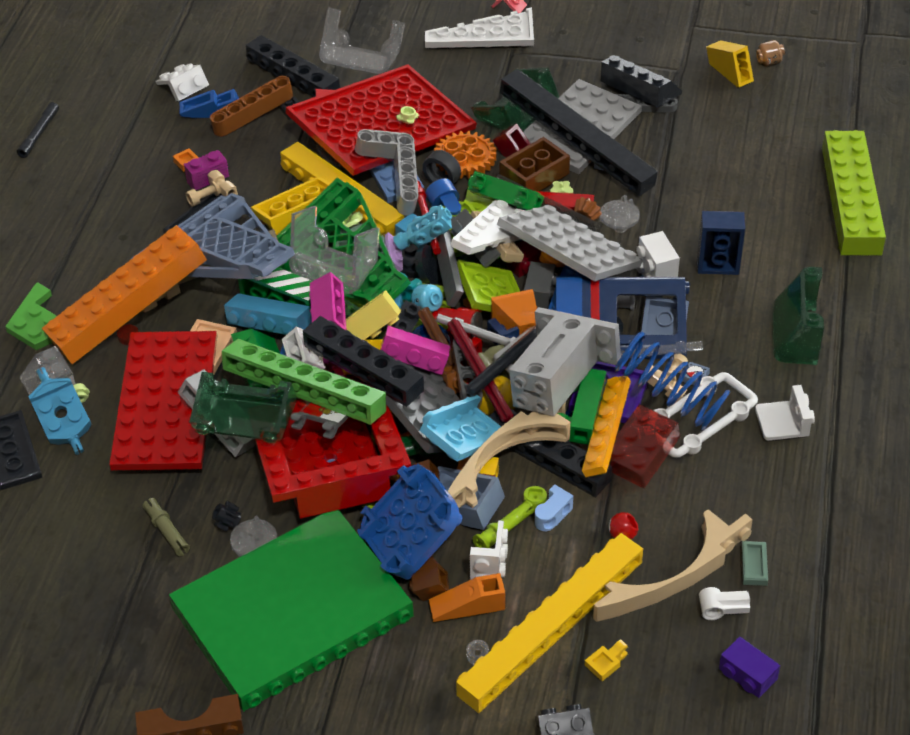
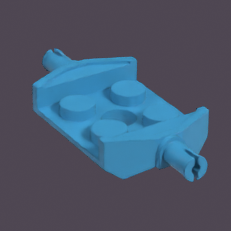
(57, 395)

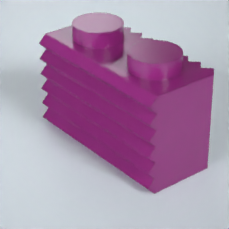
(199, 168)

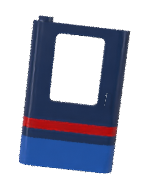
(599, 301)

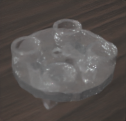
(620, 214)
(247, 533)

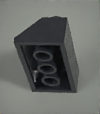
(638, 81)

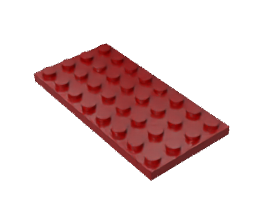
(152, 416)

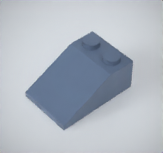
(488, 496)

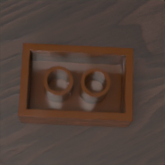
(536, 165)

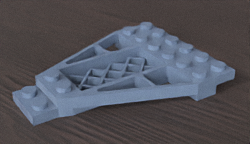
(231, 247)

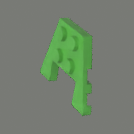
(31, 317)

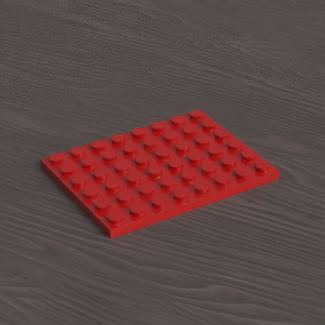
(374, 105)

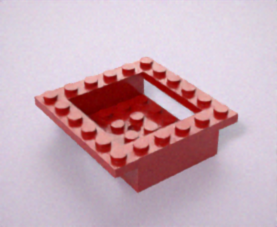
(300, 469)

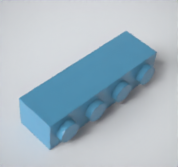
(266, 314)

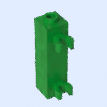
(498, 189)
(586, 406)

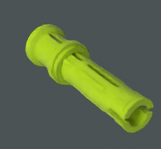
(488, 537)

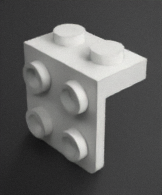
(184, 80)
(786, 418)
(487, 560)

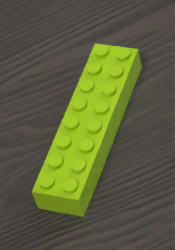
(853, 193)

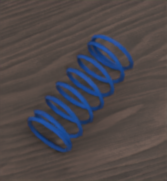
(639, 339)

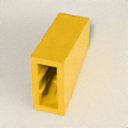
(731, 61)

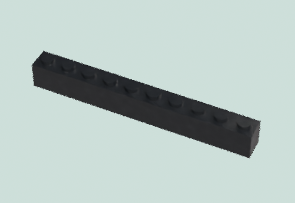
(579, 132)

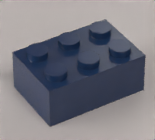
(720, 242)

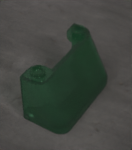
(505, 113)
(796, 331)
(242, 409)

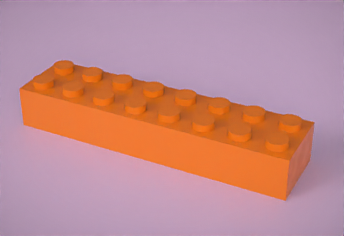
(124, 294)

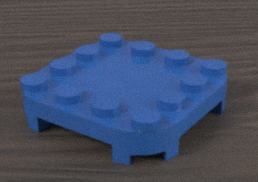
(410, 521)

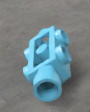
(431, 227)

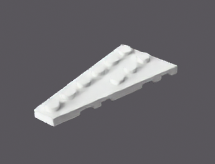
(486, 32)
(484, 230)

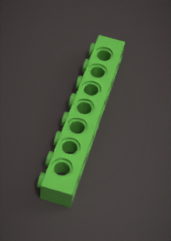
(307, 380)

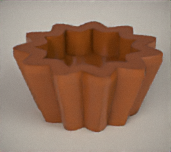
(588, 208)

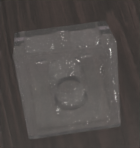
(54, 364)

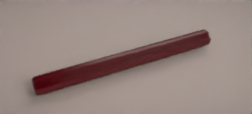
(478, 366)

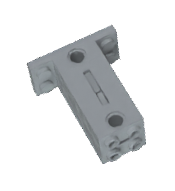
(560, 359)

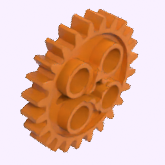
(471, 152)

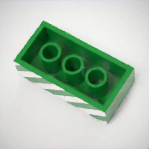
(278, 286)

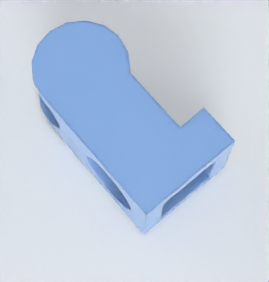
(554, 509)

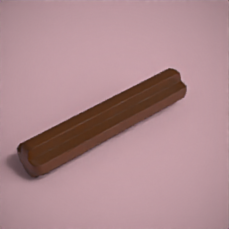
(434, 330)

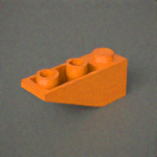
(471, 598)

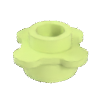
(407, 115)

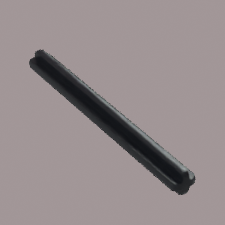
(501, 363)

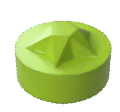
(535, 495)

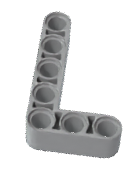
(401, 149)

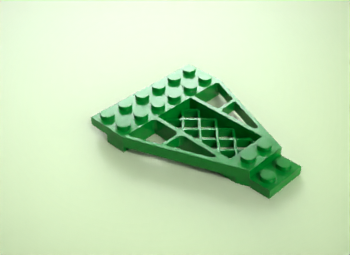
(333, 207)

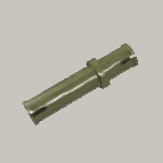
(162, 520)

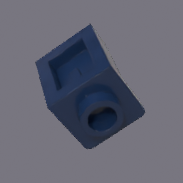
(495, 327)

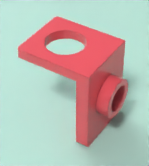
(515, 5)

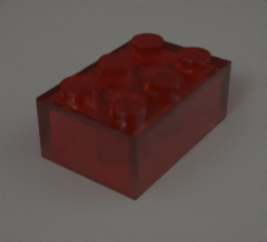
(643, 445)

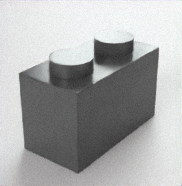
(541, 279)

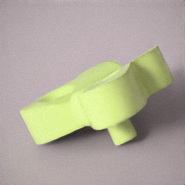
(561, 187)

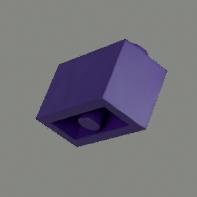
(749, 667)

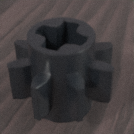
(226, 516)

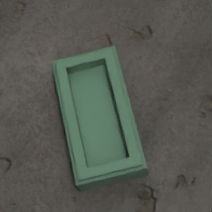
(754, 563)

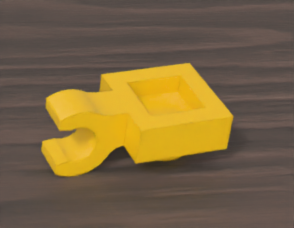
(605, 661)

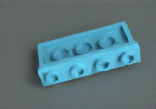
(458, 428)

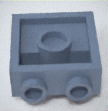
(660, 316)

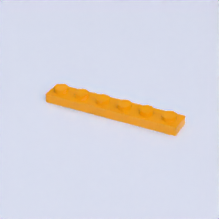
(606, 426)

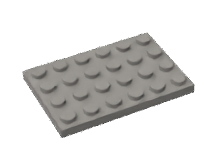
(596, 105)
(570, 242)

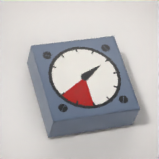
(692, 369)

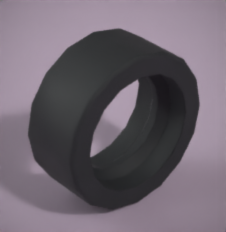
(444, 159)

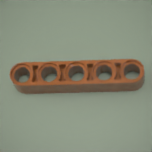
(251, 106)

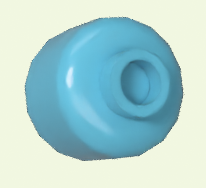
(427, 296)

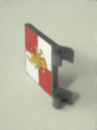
(330, 419)

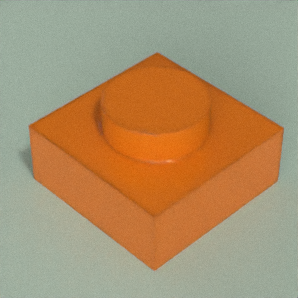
(183, 157)

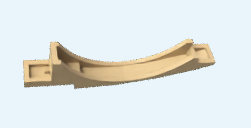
(518, 430)
(718, 541)

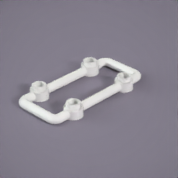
(739, 412)

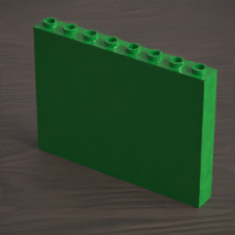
(290, 607)

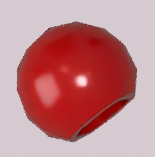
(624, 524)

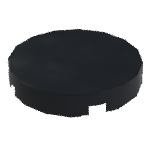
(428, 267)

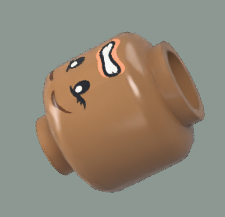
(770, 53)

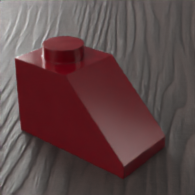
(511, 140)

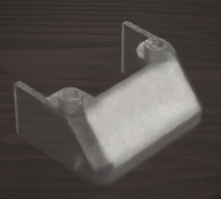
(335, 47)
(316, 259)

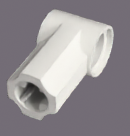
(716, 603)

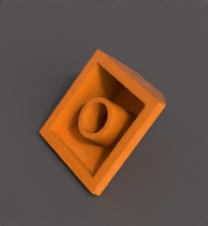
(515, 310)

